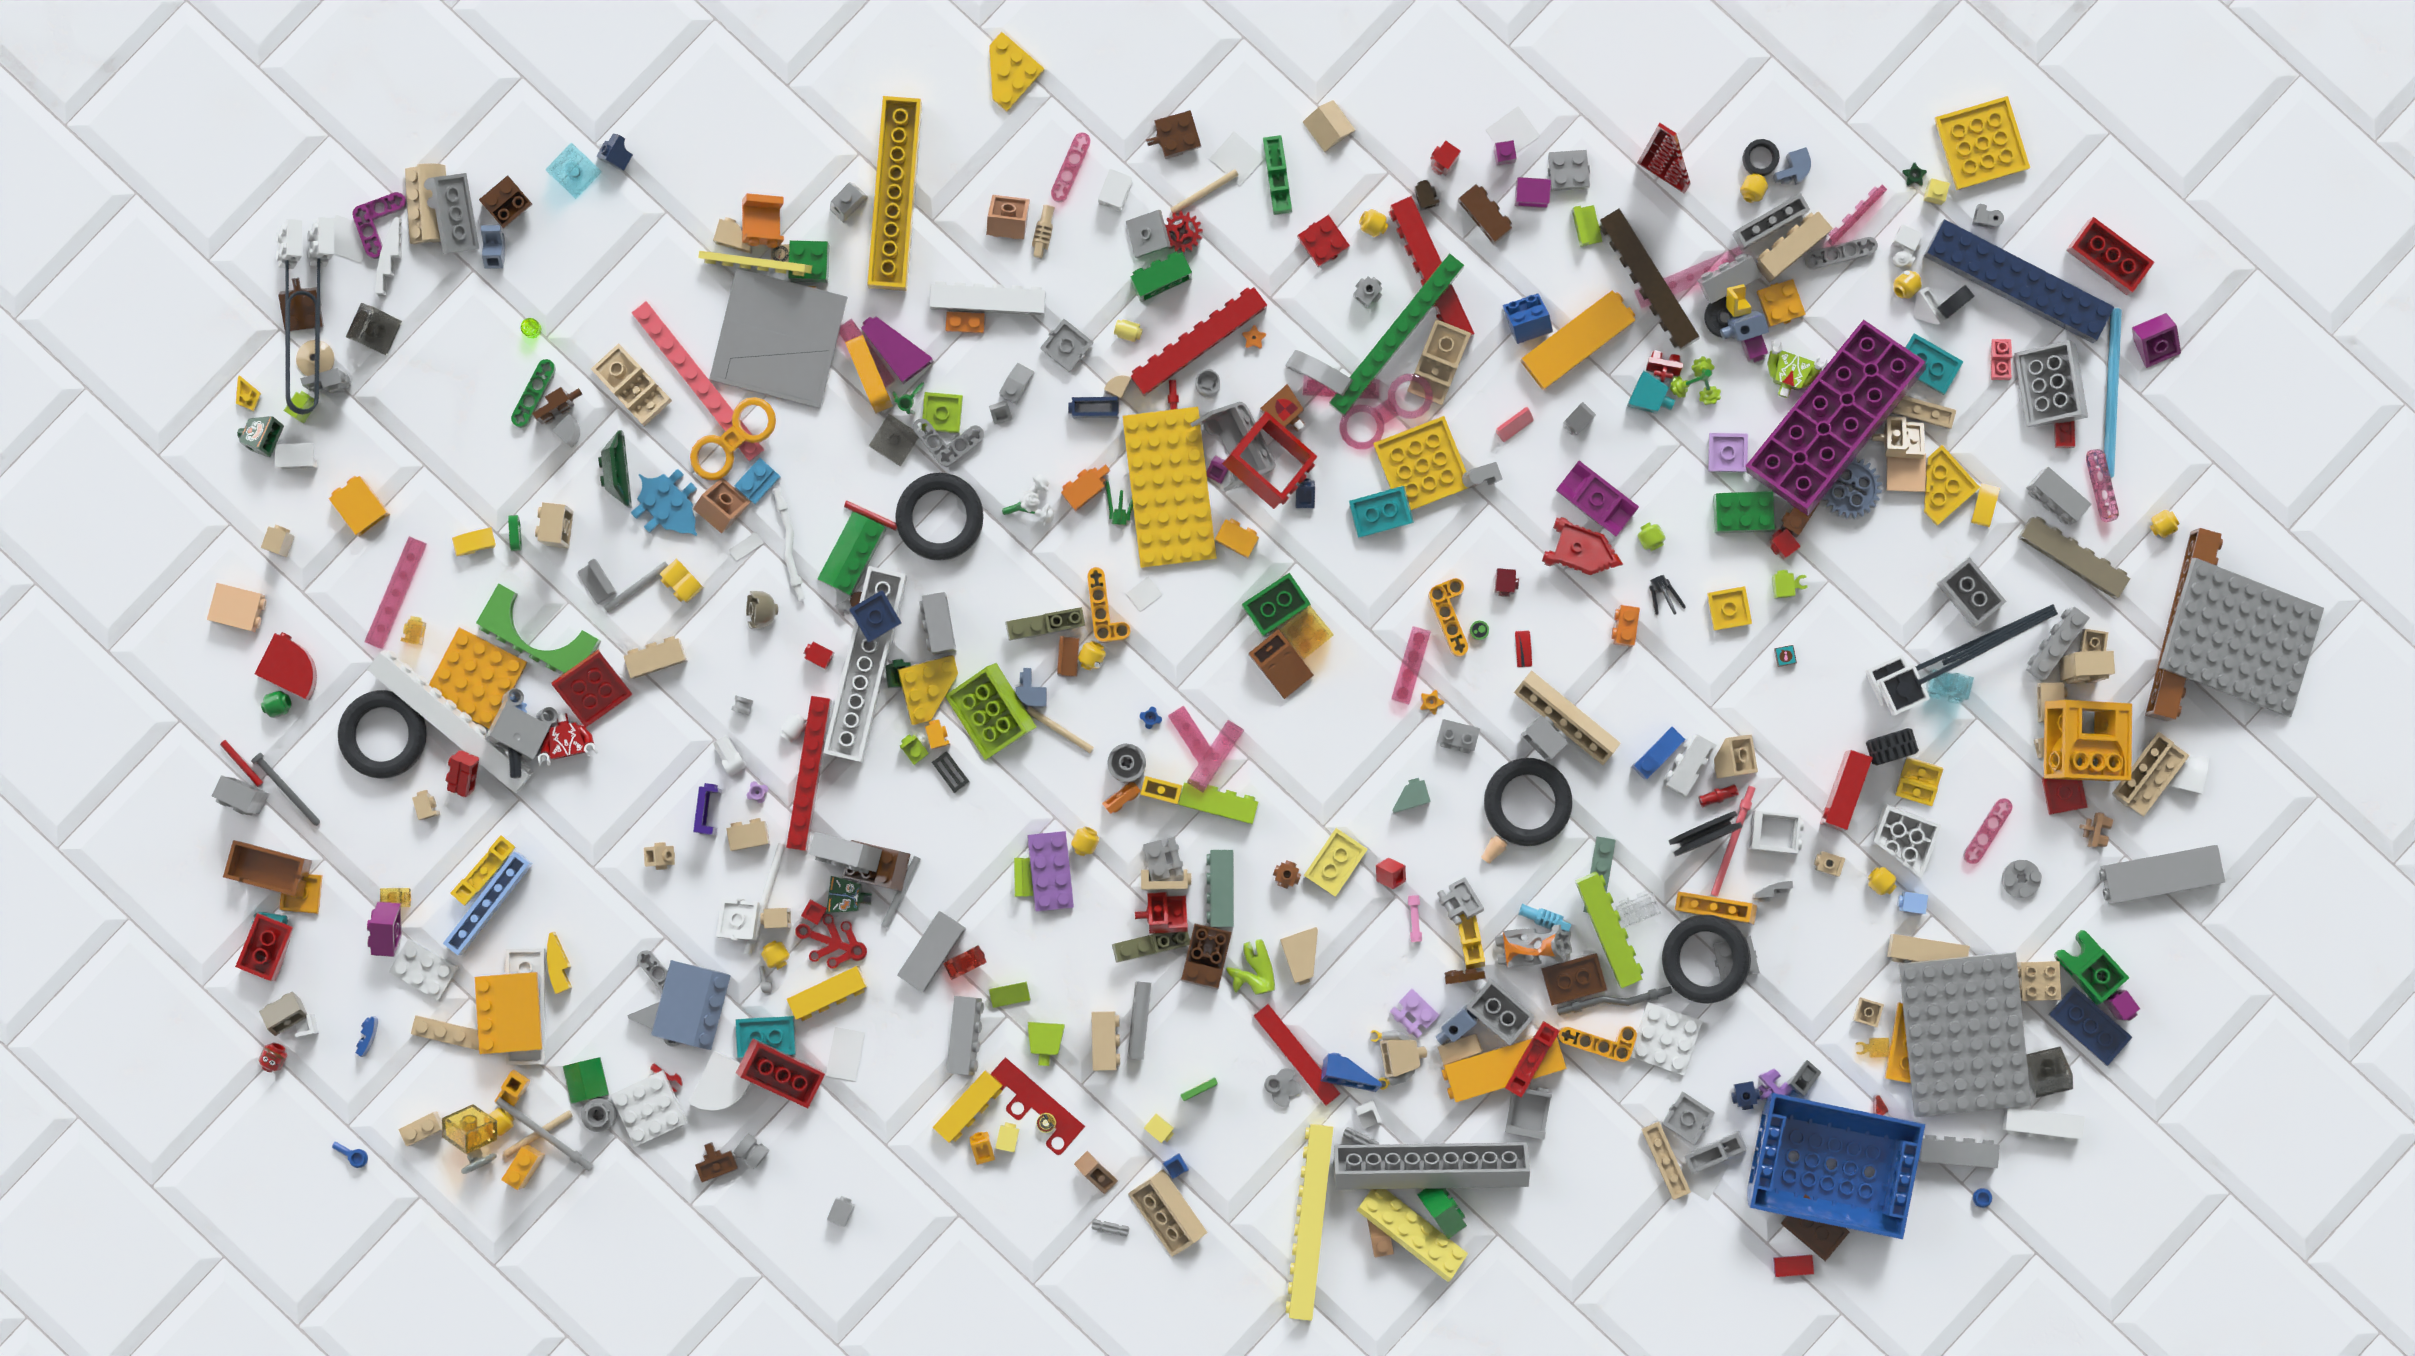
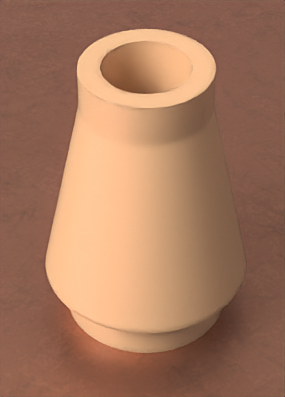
(1494, 849)

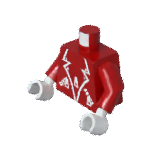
(566, 741)

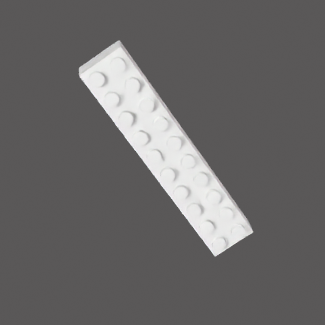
(863, 674)

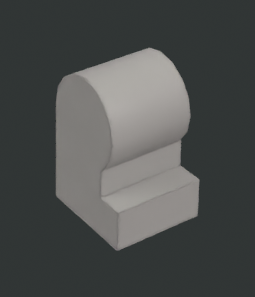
(1987, 218)

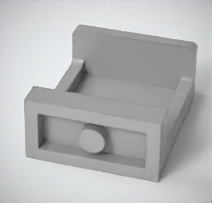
(1529, 1114)

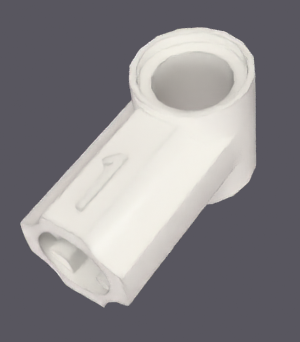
(730, 757)

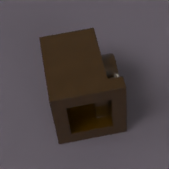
(1426, 195)

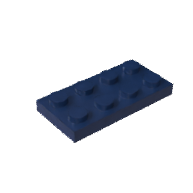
(2090, 1025)

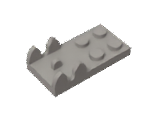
(453, 212)

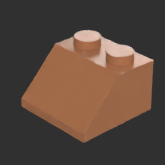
(1007, 217)
(721, 505)

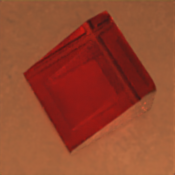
(1879, 1106)

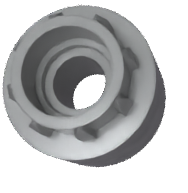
(589, 1119)

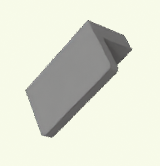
(596, 581)

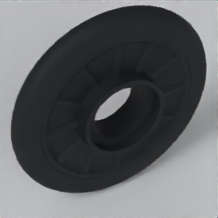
(1712, 316)

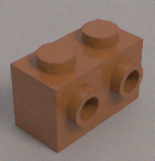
(1795, 521)

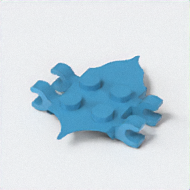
(666, 503)

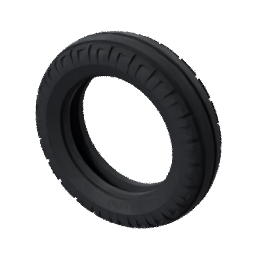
(929, 483)
(347, 735)
(1503, 826)
(1673, 969)

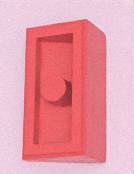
(1514, 424)

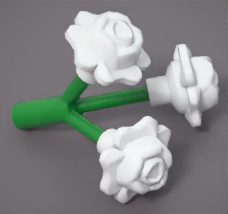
(1029, 501)

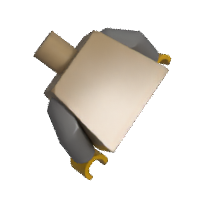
(1399, 1056)

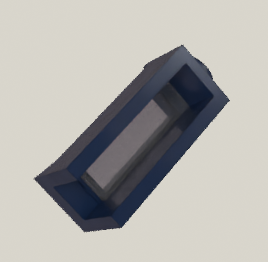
(1094, 407)

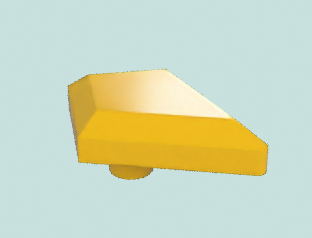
(246, 394)

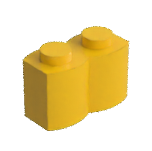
(681, 581)

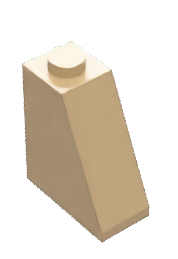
(1300, 954)

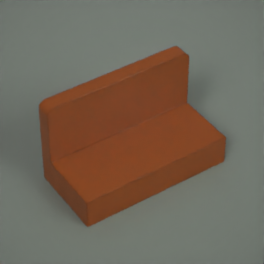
(1068, 656)

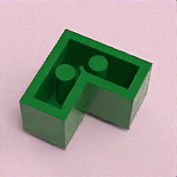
(1443, 1210)

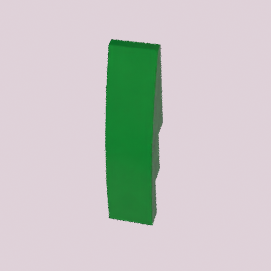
(1277, 174)

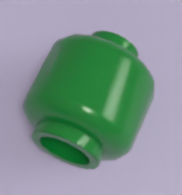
(276, 704)

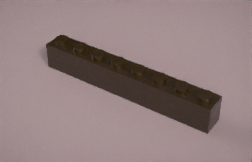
(1649, 279)

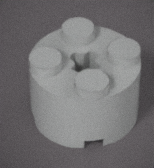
(1121, 772)

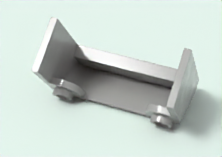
(1232, 425)

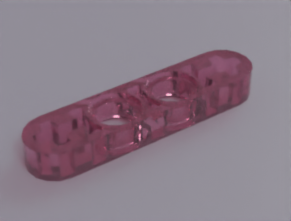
(1068, 166)
(2099, 486)
(1989, 832)

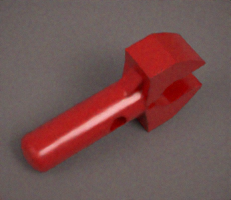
(655, 1068)

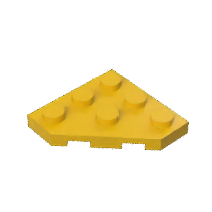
(1011, 71)
(1945, 485)
(926, 686)

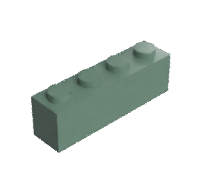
(1221, 888)

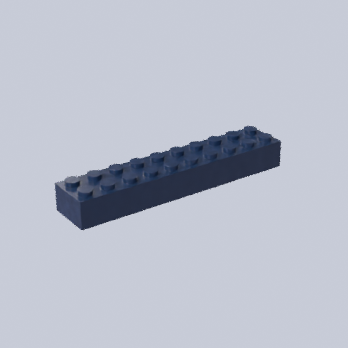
(2018, 281)

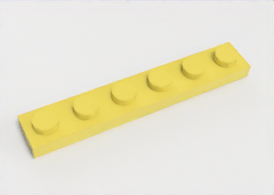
(747, 262)

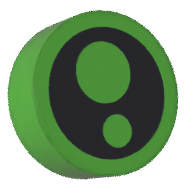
(1479, 630)

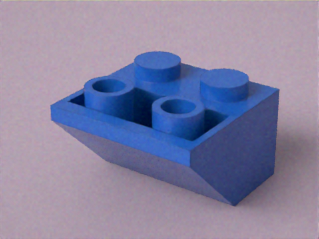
(1528, 318)

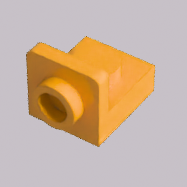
(982, 1147)

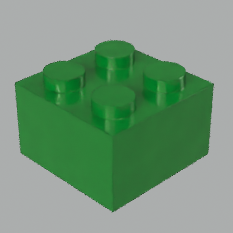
(813, 254)

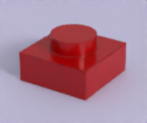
(814, 912)

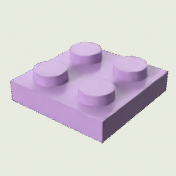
(1727, 452)

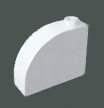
(719, 1084)

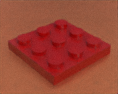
(591, 688)

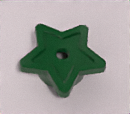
(1914, 170)

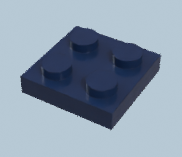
(875, 616)

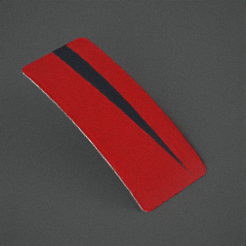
(1523, 648)

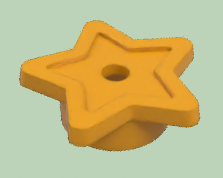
(1436, 701)

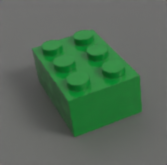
(1161, 276)
(1743, 512)
(1276, 604)

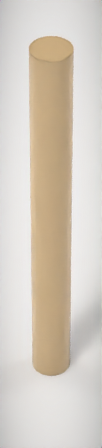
(1205, 191)
(1059, 729)
(534, 1136)

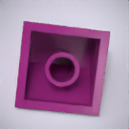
(2157, 340)

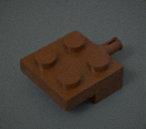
(1176, 134)
(301, 307)
(558, 402)

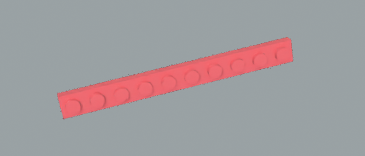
(692, 374)

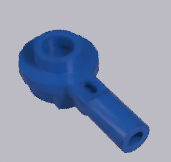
(358, 1158)

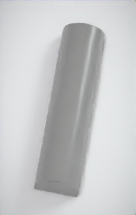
(1139, 1020)

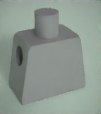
(847, 201)

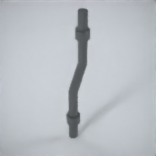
(1651, 995)

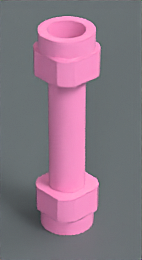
(1413, 902)

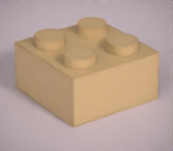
(2093, 640)
(1868, 1012)

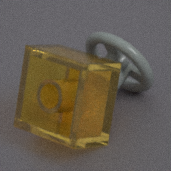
(470, 1132)

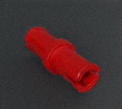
(1718, 795)

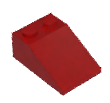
(265, 948)

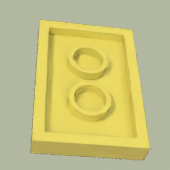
(1335, 862)

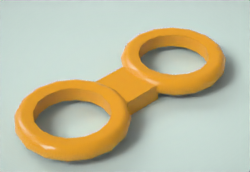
(733, 438)

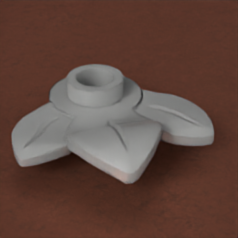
(1285, 1088)

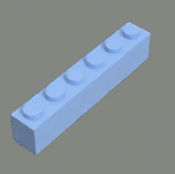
(487, 903)

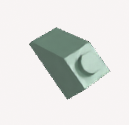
(1412, 795)

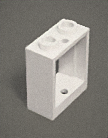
(1796, 843)

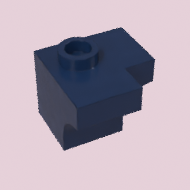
(614, 152)

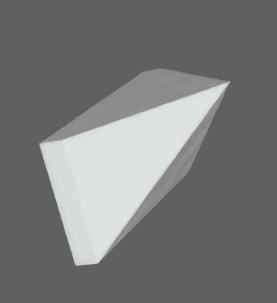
(1926, 307)

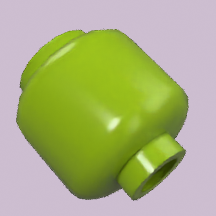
(1651, 536)

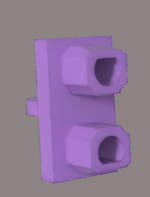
(1768, 1079)

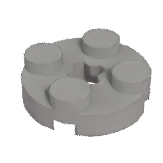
(2010, 880)

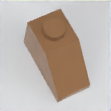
(1095, 1172)
(1380, 1241)

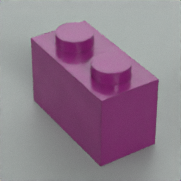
(2122, 1005)

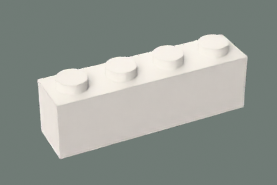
(2043, 1122)

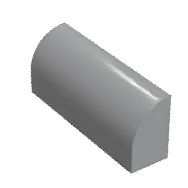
(931, 951)

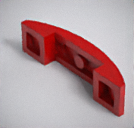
(1531, 1059)

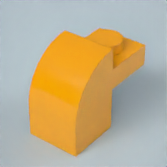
(513, 1087)

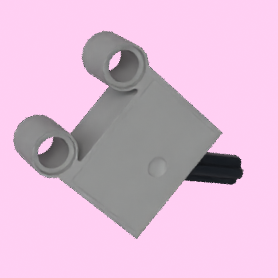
(519, 731)

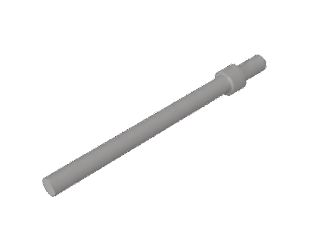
(575, 1156)

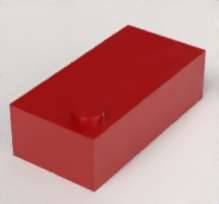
(2110, 256)
(1846, 790)
(780, 1073)

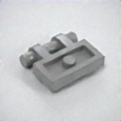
(1157, 860)
(1466, 899)

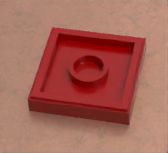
(2064, 795)

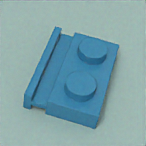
(757, 481)

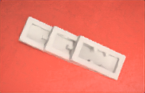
(391, 249)

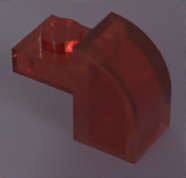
(965, 962)

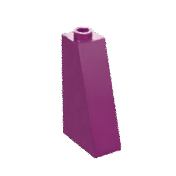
(898, 352)

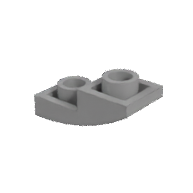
(1768, 891)

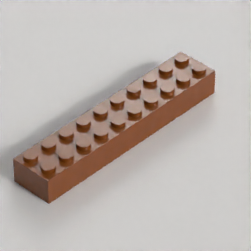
(2169, 687)

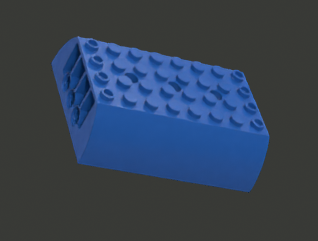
(1842, 1194)

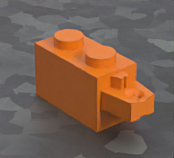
(1085, 487)

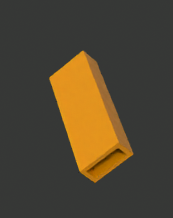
(1578, 339)
(1493, 1069)

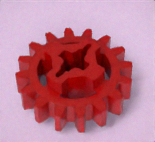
(1191, 235)

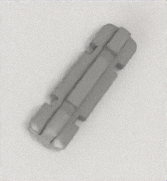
(1358, 1137)
(1110, 1227)

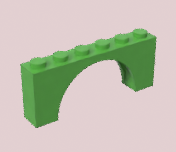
(498, 619)

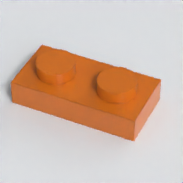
(965, 322)
(1116, 801)

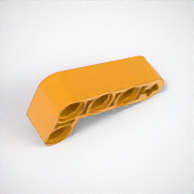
(869, 374)
(1103, 604)
(1452, 619)
(1595, 1040)

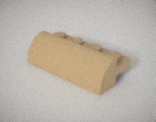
(422, 218)
(2151, 774)

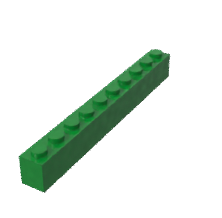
(1398, 333)

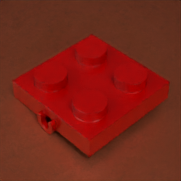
(1323, 241)

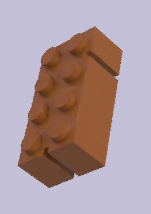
(267, 868)

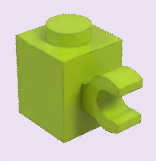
(1785, 585)

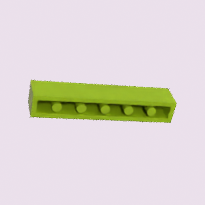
(1608, 929)

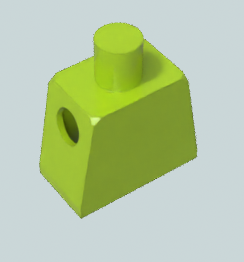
(1045, 1040)

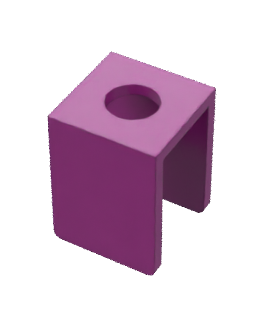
(1532, 192)

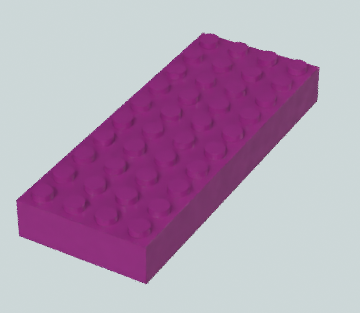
(1835, 417)

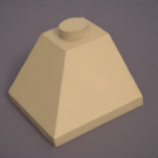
(1736, 757)

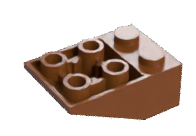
(1281, 664)

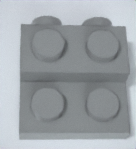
(331, 380)

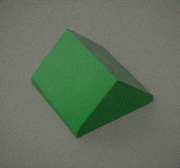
(585, 1080)

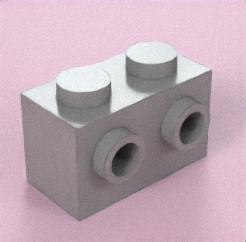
(1457, 735)

